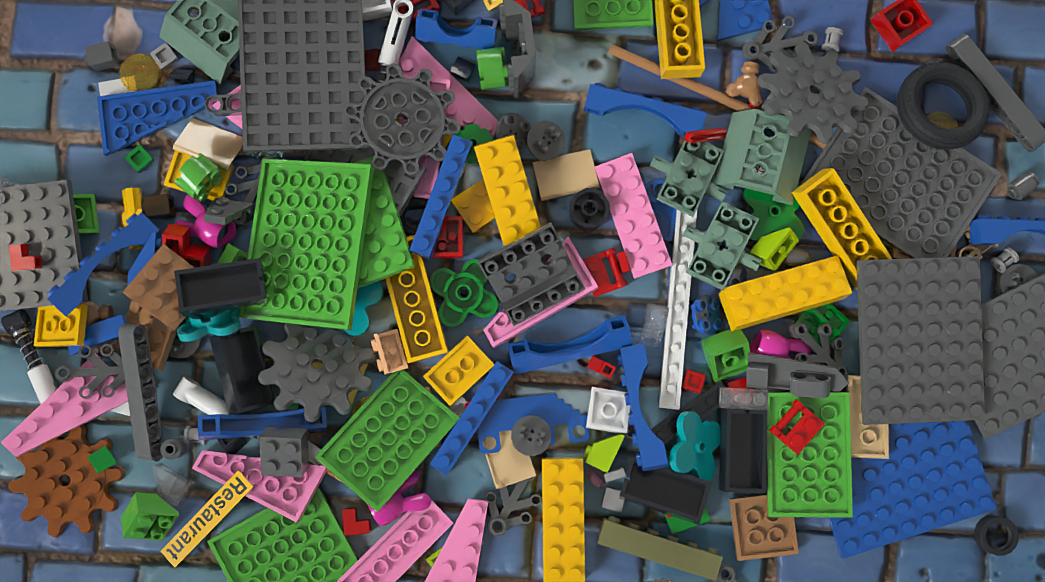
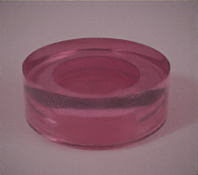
(595, 478)

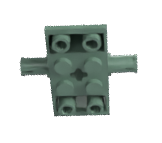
(689, 176)
(730, 229)

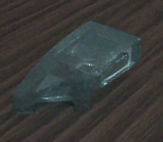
(256, 154)

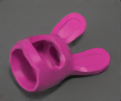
(203, 230)
(776, 344)
(397, 504)

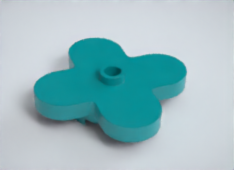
(365, 297)
(217, 323)
(695, 446)

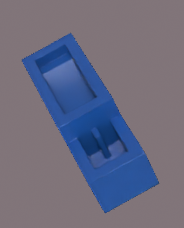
(100, 333)

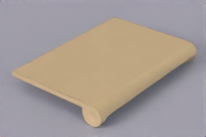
(213, 142)
(565, 175)
(508, 464)

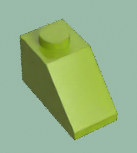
(774, 248)
(603, 452)

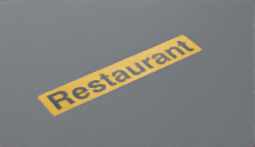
(206, 518)

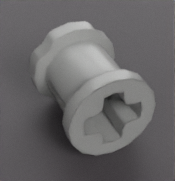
(832, 39)
(1004, 260)
(191, 435)

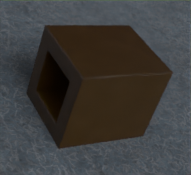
(158, 206)

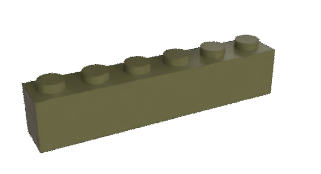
(659, 548)

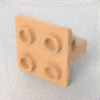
(389, 351)

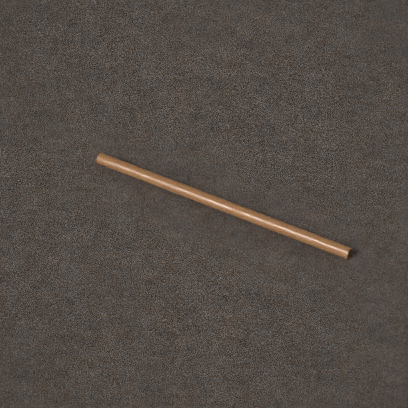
(691, 84)

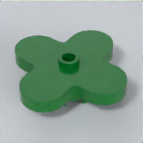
(761, 207)
(455, 307)

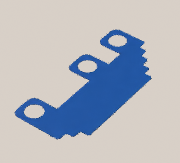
(508, 411)

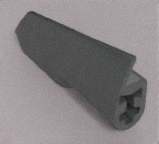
(799, 377)

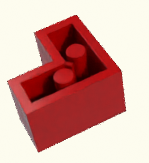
(178, 240)
(452, 240)

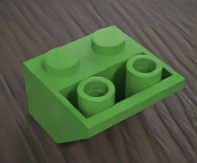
(147, 517)

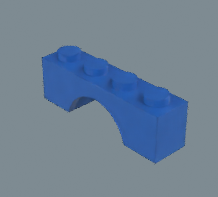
(433, 28)

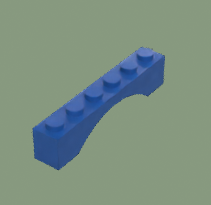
(605, 100)
(441, 196)
(993, 231)
(70, 293)
(533, 355)
(471, 418)
(232, 426)
(651, 449)

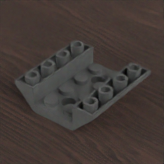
(517, 25)
(536, 282)

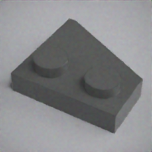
(224, 210)

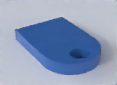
(663, 213)

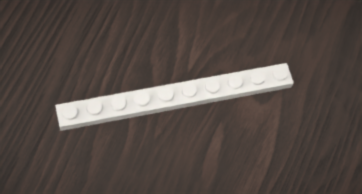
(678, 314)

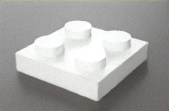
(607, 411)

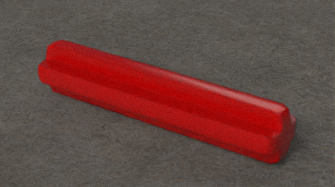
(705, 135)

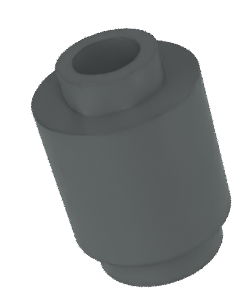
(1022, 185)
(797, 257)
(177, 444)

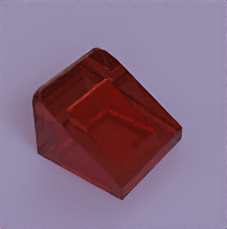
(371, 59)

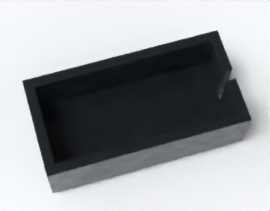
(220, 287)
(238, 365)
(743, 450)
(666, 491)

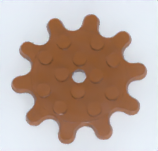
(65, 503)

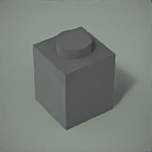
(101, 56)

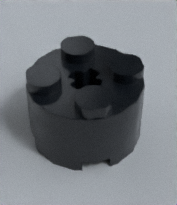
(598, 203)

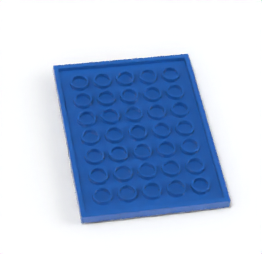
(924, 485)

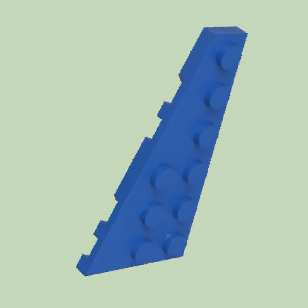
(742, 17)
(139, 114)

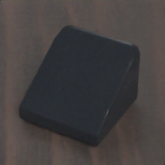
(462, 69)
(182, 75)
(232, 445)

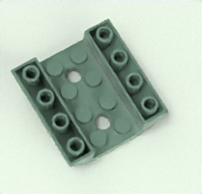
(200, 36)
(749, 147)

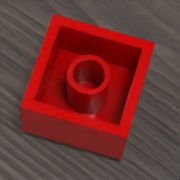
(901, 23)

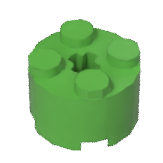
(492, 68)
(199, 177)

